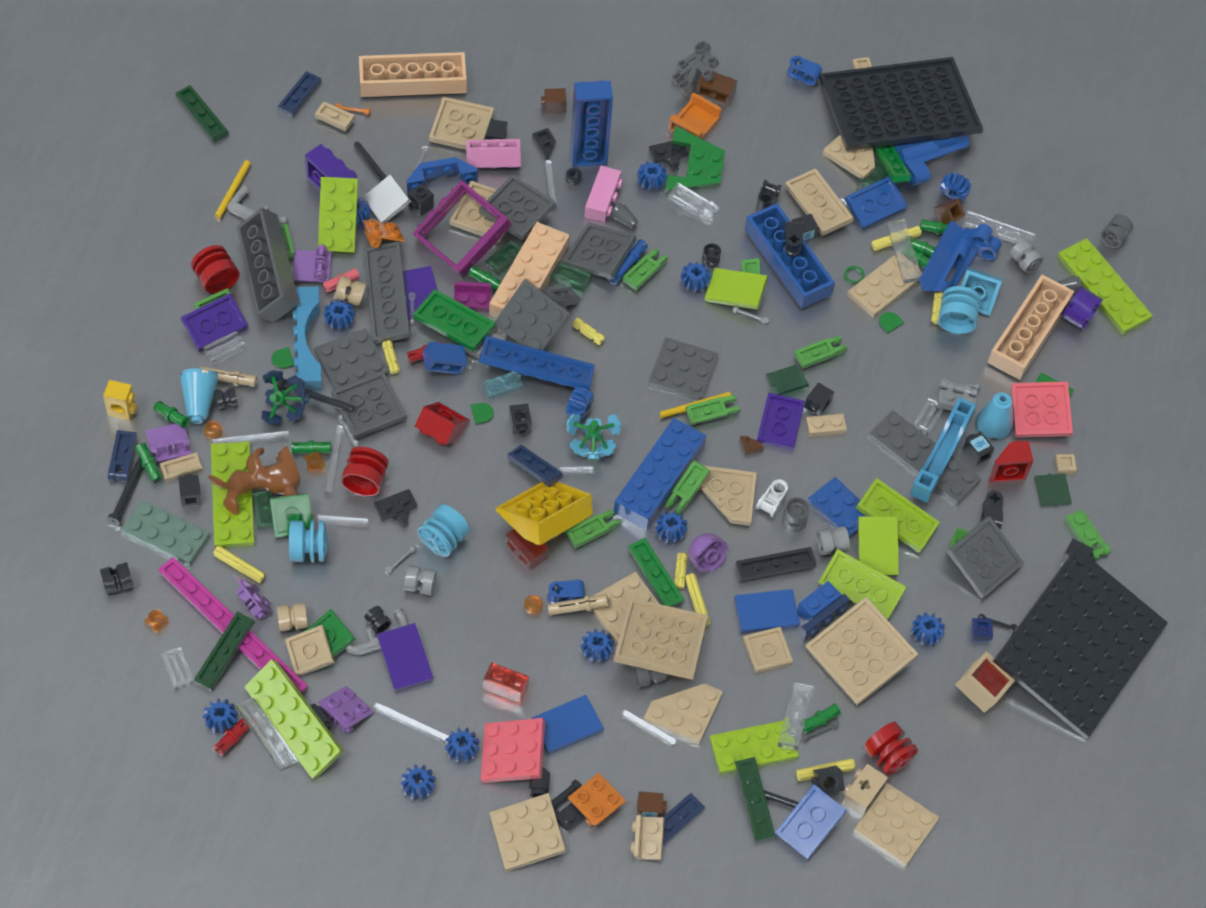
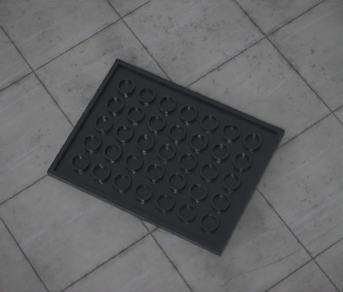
(900, 103)
(1080, 642)

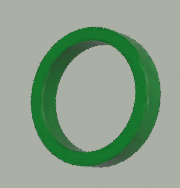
(856, 268)

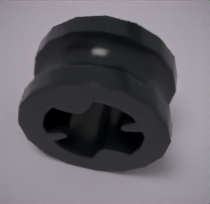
(573, 172)

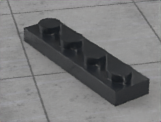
(775, 564)

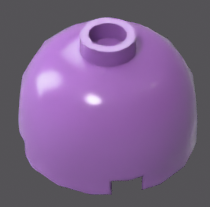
(707, 552)

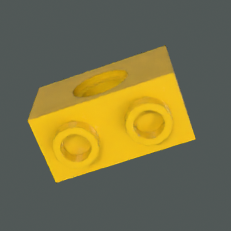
(119, 400)

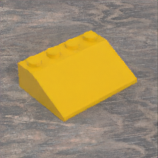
(546, 511)

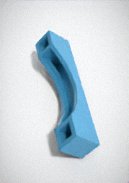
(308, 308)
(943, 450)

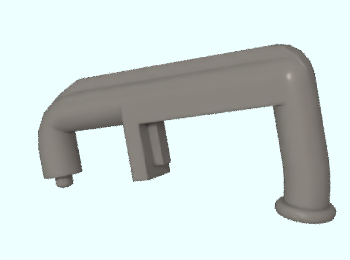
(242, 211)
(373, 644)

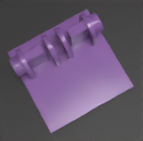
(312, 265)
(168, 442)
(249, 595)
(345, 708)

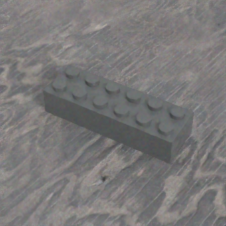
(267, 265)

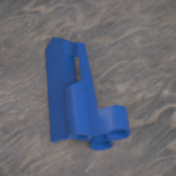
(917, 153)
(959, 248)

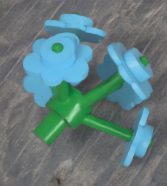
(593, 430)

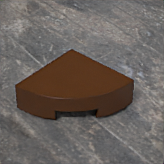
(750, 445)

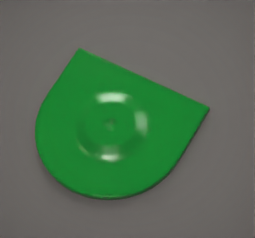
(890, 321)
(282, 358)
(482, 412)

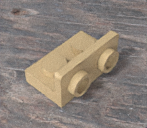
(648, 838)

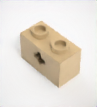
(860, 799)

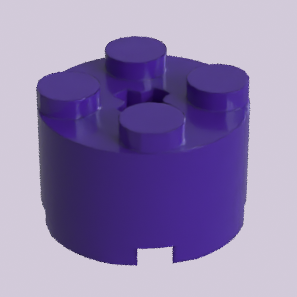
(1082, 308)

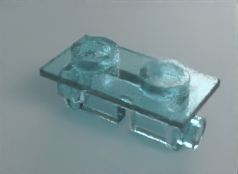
(502, 384)

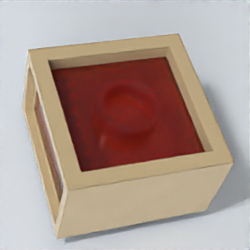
(984, 682)

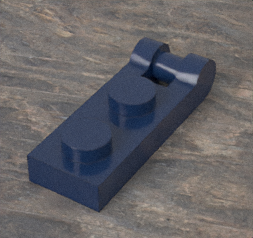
(122, 455)

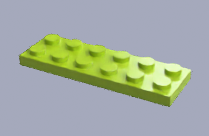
(1100, 278)
(231, 529)
(294, 719)

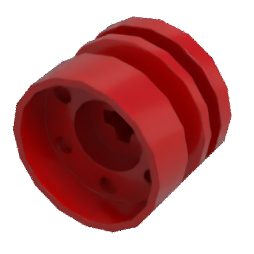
(215, 269)
(364, 471)
(891, 749)

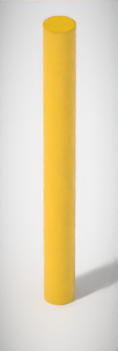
(234, 186)
(681, 409)

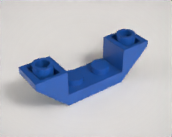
(439, 168)

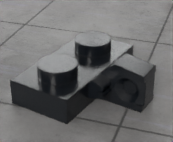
(668, 153)
(396, 507)

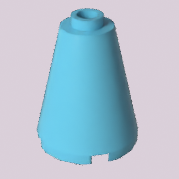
(198, 392)
(996, 417)

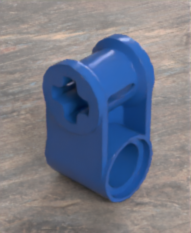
(805, 71)
(566, 591)

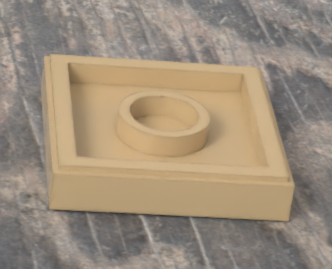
(767, 650)
(309, 651)

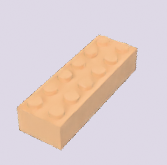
(412, 74)
(534, 262)
(1030, 327)

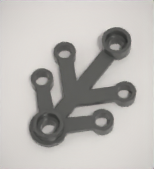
(702, 50)

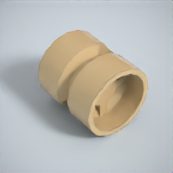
(355, 294)
(292, 617)

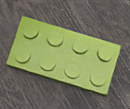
(338, 213)
(913, 523)
(862, 581)
(750, 742)

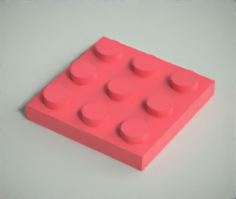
(1041, 409)
(513, 750)

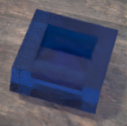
(982, 629)

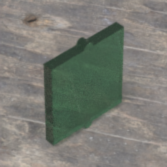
(787, 380)
(1052, 489)

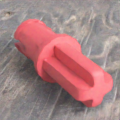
(331, 284)

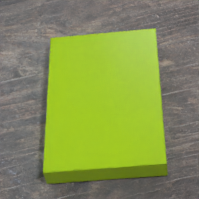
(736, 288)
(879, 544)

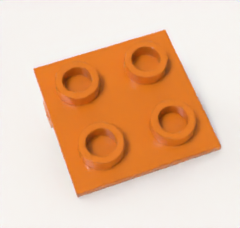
(376, 231)
(596, 800)

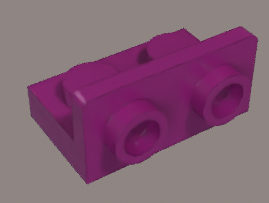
(473, 295)

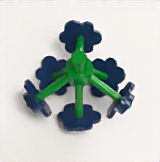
(279, 397)

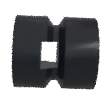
(116, 578)

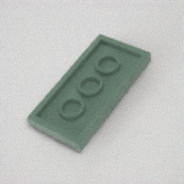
(165, 532)

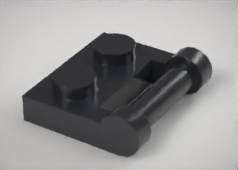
(570, 816)

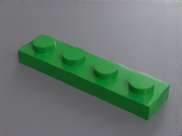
(892, 163)
(655, 573)

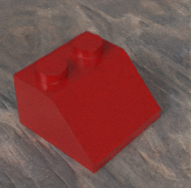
(441, 423)
(1012, 463)

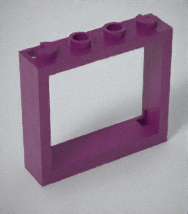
(481, 247)

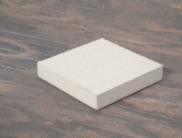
(386, 199)

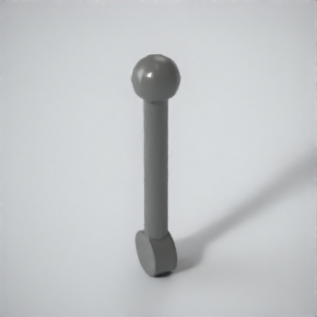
(834, 725)

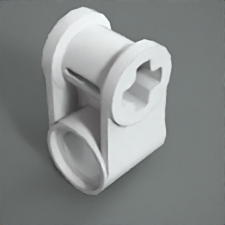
(771, 500)

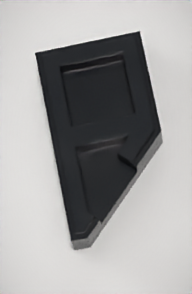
(545, 142)

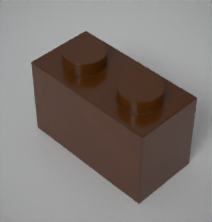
(719, 89)

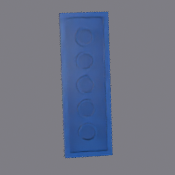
(536, 363)

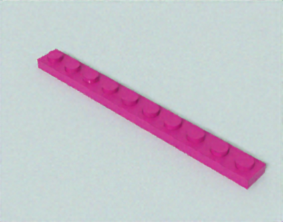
(220, 617)

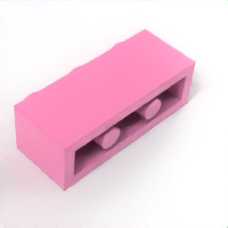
(494, 153)
(603, 194)

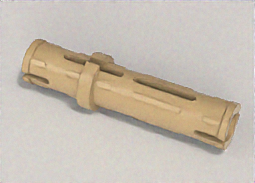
(236, 378)
(587, 603)

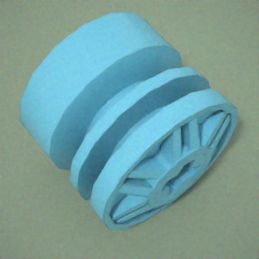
(959, 310)
(443, 530)
(307, 541)

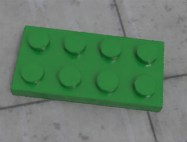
(454, 320)

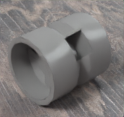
(1026, 256)
(832, 540)
(420, 580)

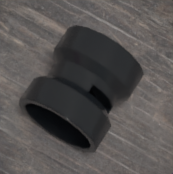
(711, 255)
(228, 397)
(376, 618)

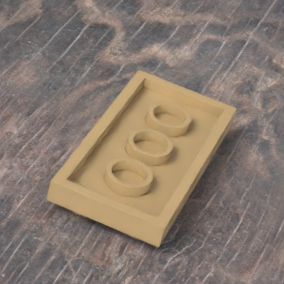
(819, 199)
(880, 288)

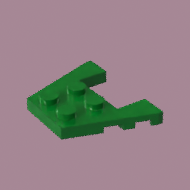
(704, 162)

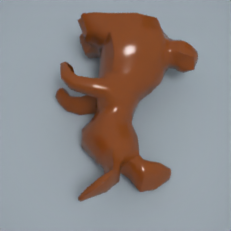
(276, 478)

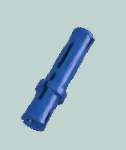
(633, 256)

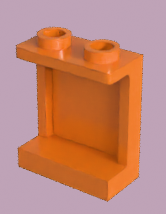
(697, 116)

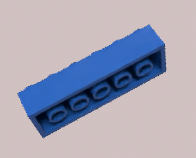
(591, 123)
(802, 274)
(659, 474)

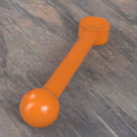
(366, 111)

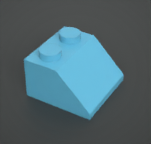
(985, 285)

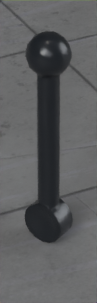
(1012, 627)

